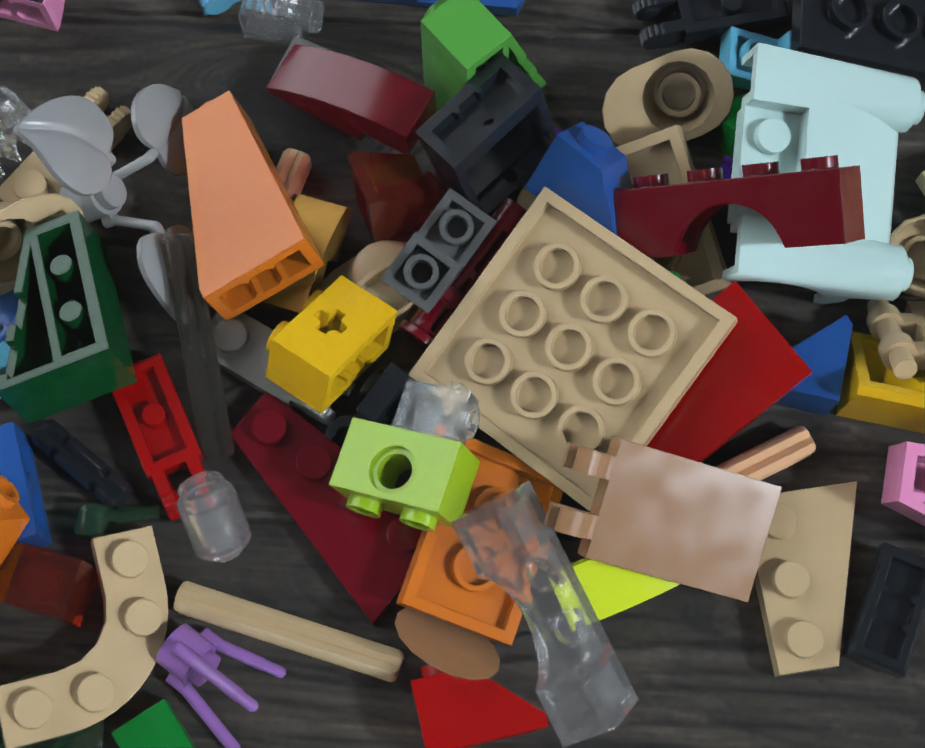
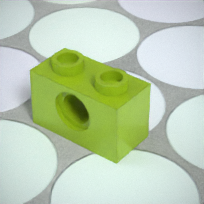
(379, 453)

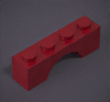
(804, 207)

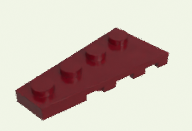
(297, 465)

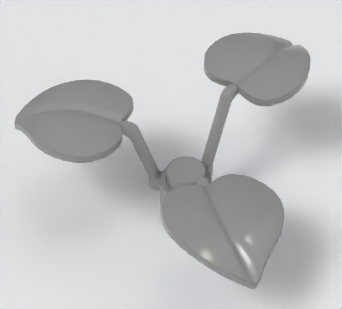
(74, 146)

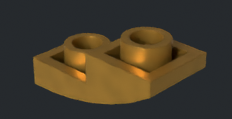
(327, 228)

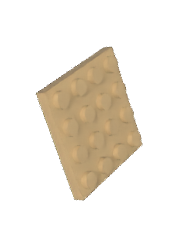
(573, 342)

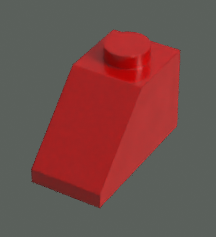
(470, 712)

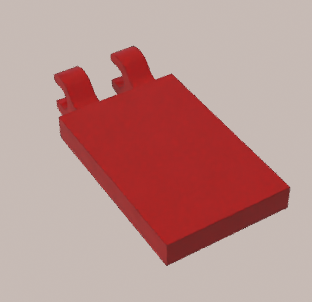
(735, 386)

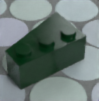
(67, 322)

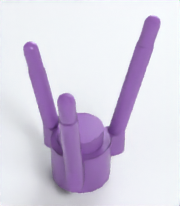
(193, 659)

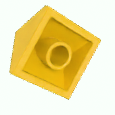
(875, 393)

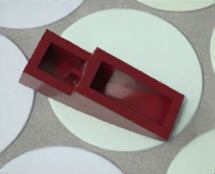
(354, 96)

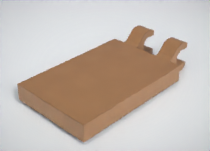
(669, 517)

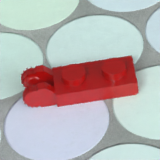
(159, 428)

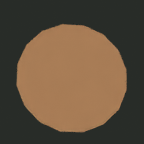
(447, 646)

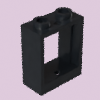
(480, 156)

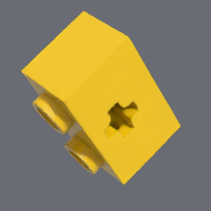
(329, 343)

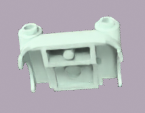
(818, 109)

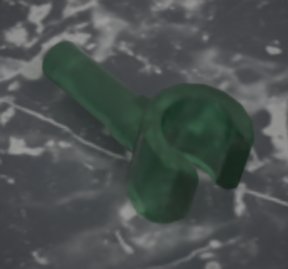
(94, 518)

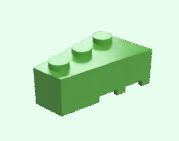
(460, 42)

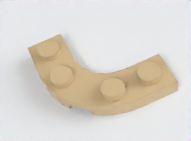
(118, 663)

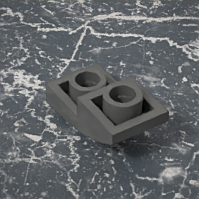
(439, 251)

